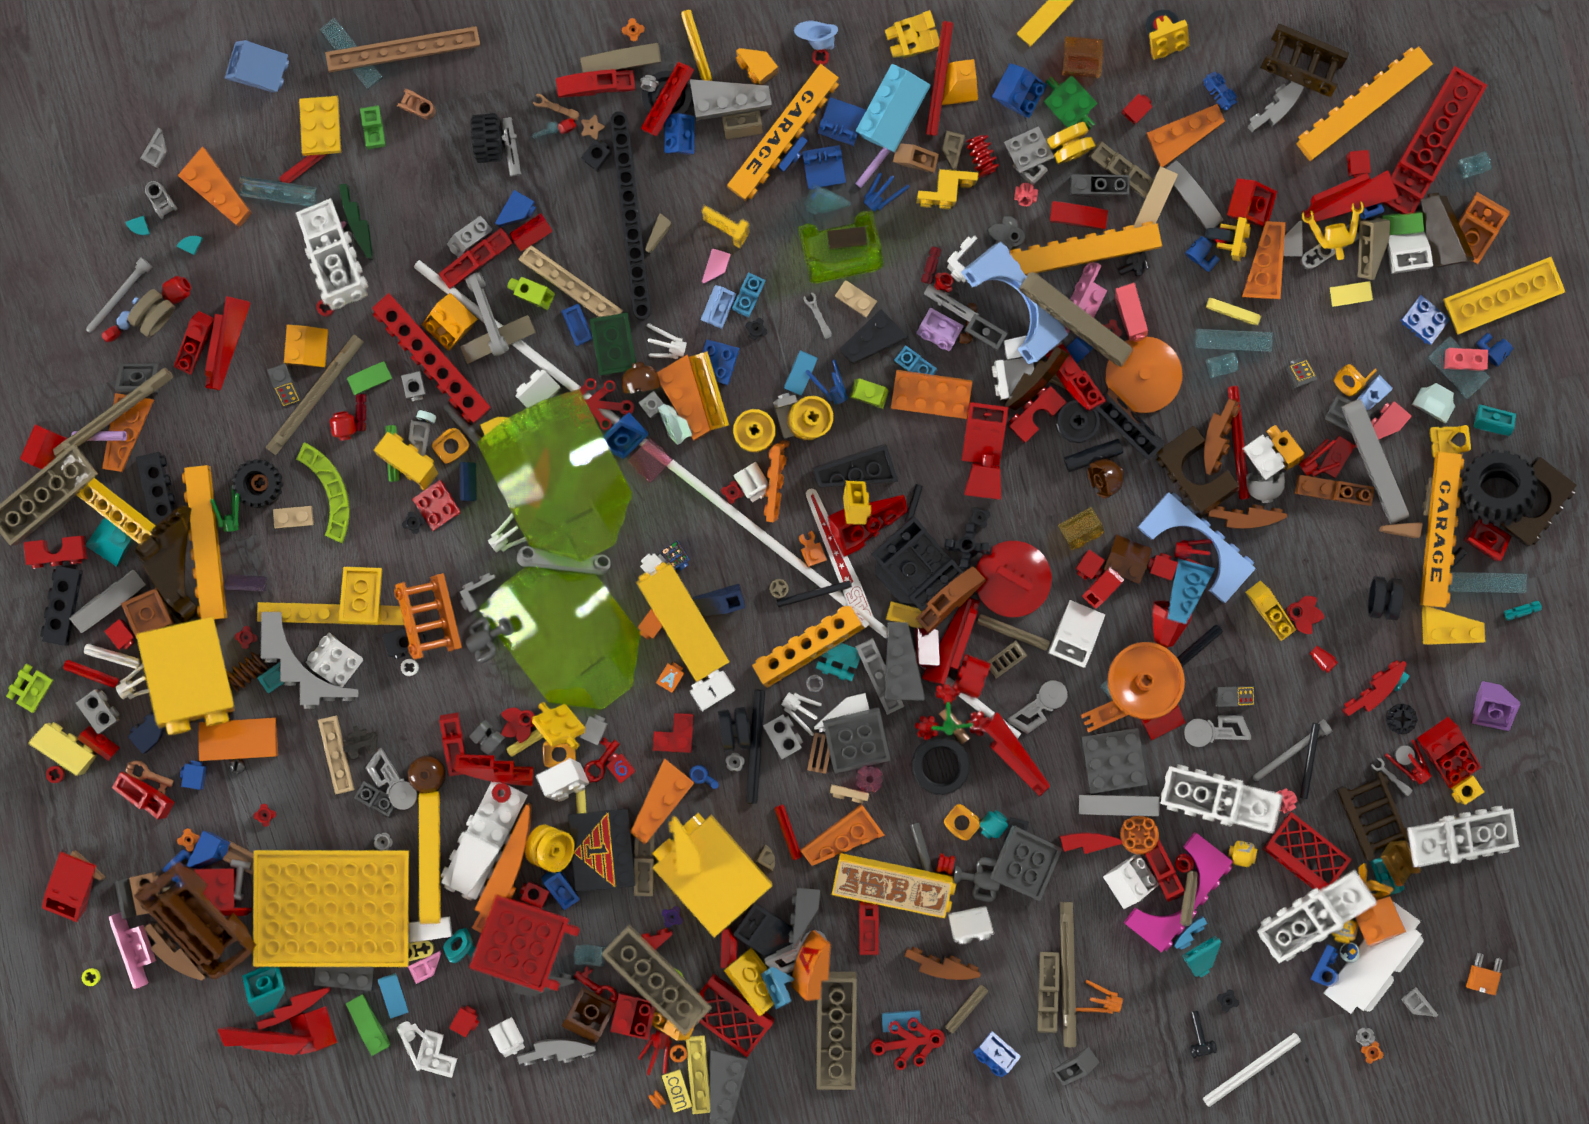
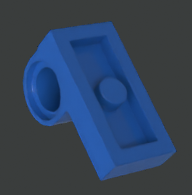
(560, 889)
(1328, 957)

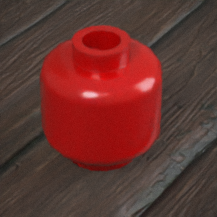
(176, 289)
(342, 425)

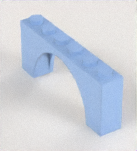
(999, 265)
(1232, 566)

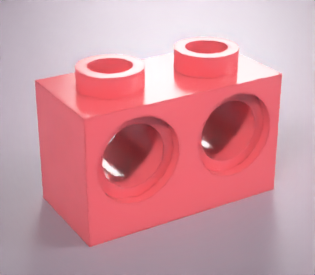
(1466, 359)

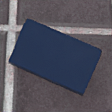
(468, 482)

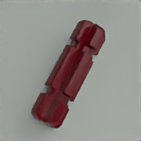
(931, 265)
(360, 412)

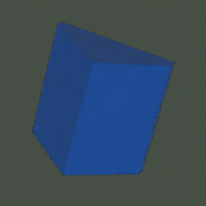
(625, 436)

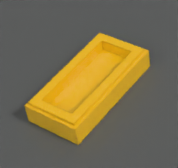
(903, 613)

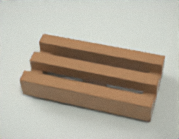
(817, 769)

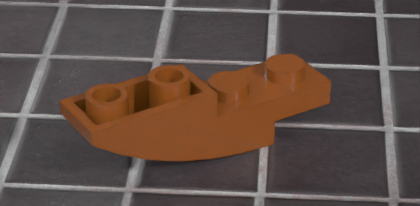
(1215, 443)
(1334, 490)
(1253, 518)
(949, 598)
(948, 969)

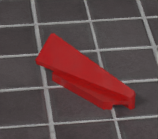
(1362, 189)
(224, 341)
(953, 642)
(1014, 754)
(264, 1040)

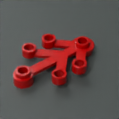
(594, 403)
(910, 1042)

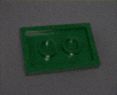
(613, 343)

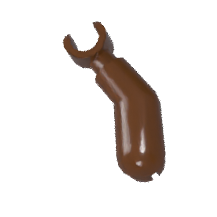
(967, 338)

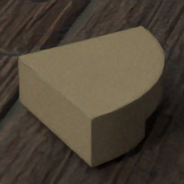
(767, 858)

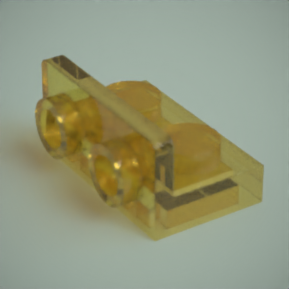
(1081, 528)

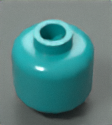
(993, 824)

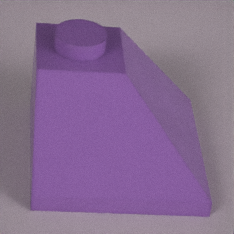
(1494, 707)

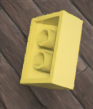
(63, 748)

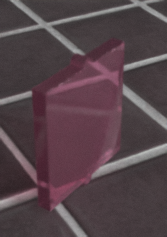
(650, 460)

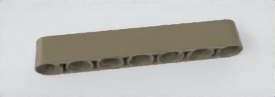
(1075, 319)

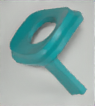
(466, 947)

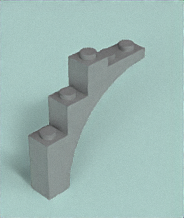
(311, 687)

